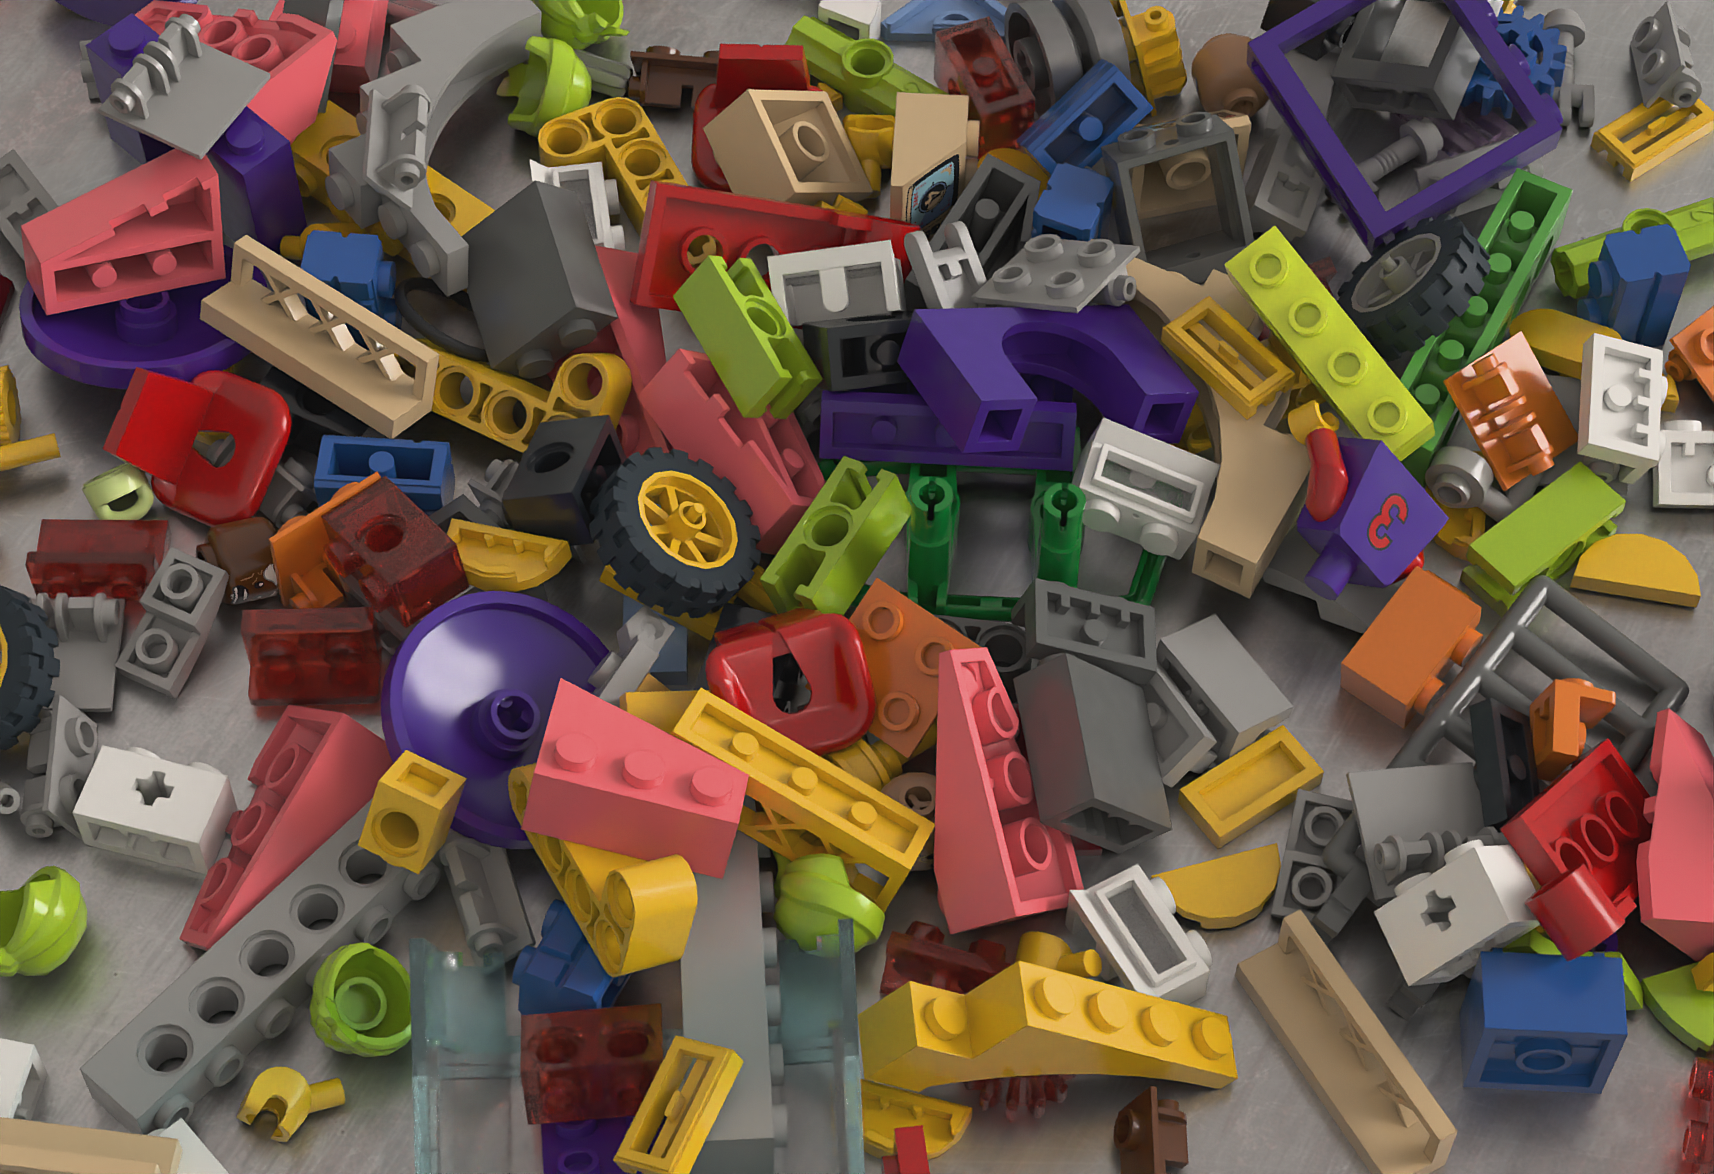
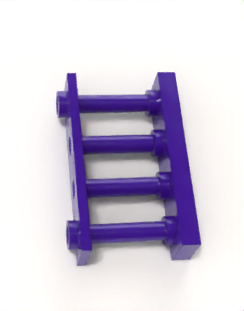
(899, 426)

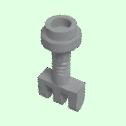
(1571, 94)
(1418, 141)

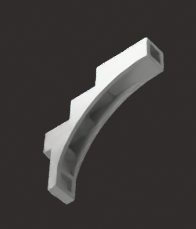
(451, 57)

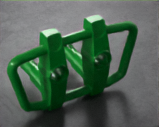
(933, 533)

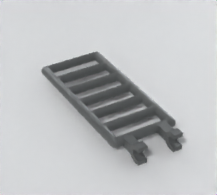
(1446, 722)

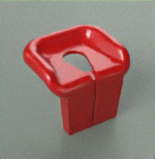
(741, 69)
(161, 424)
(829, 658)

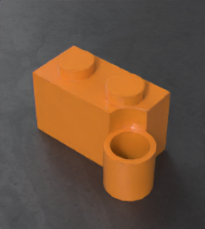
(1412, 647)

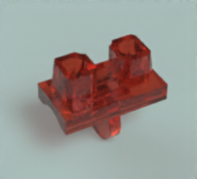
(924, 959)

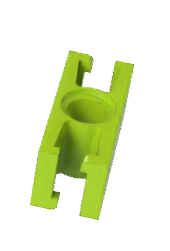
(747, 337)
(1541, 537)
(837, 541)

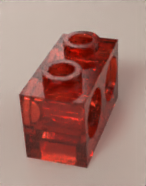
(589, 1062)

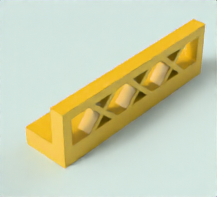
(808, 794)

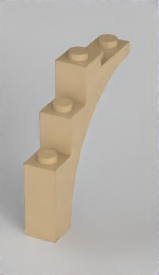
(1260, 469)

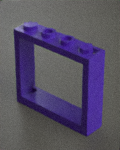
(1334, 163)

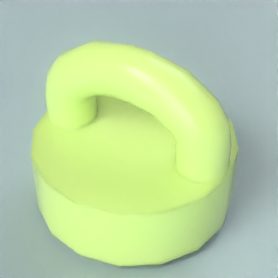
(115, 484)

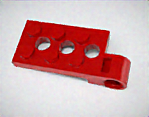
(737, 224)
(1583, 849)

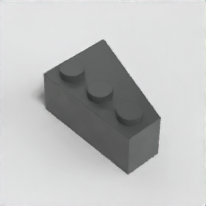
(998, 216)

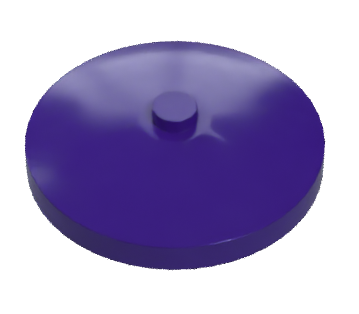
(148, 331)
(478, 696)

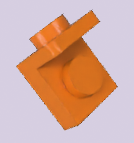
(1561, 721)

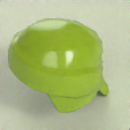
(581, 21)
(547, 86)
(815, 895)
(41, 923)
(361, 1001)

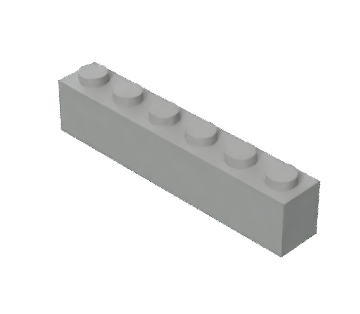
(733, 1007)

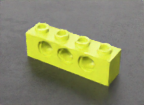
(1328, 345)

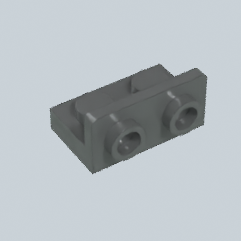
(1090, 626)

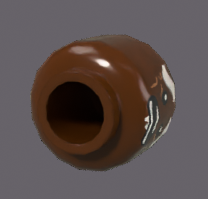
(246, 555)

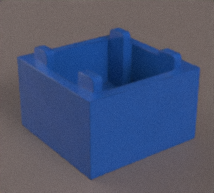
(1542, 1022)

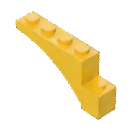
(1040, 1024)

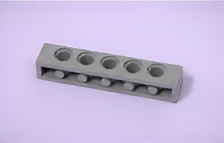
(227, 978)

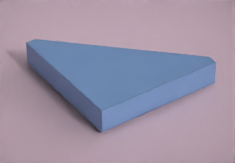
(923, 18)

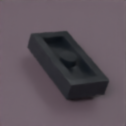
(1504, 761)

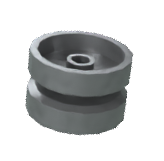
(1061, 43)

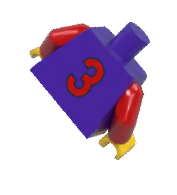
(1359, 508)

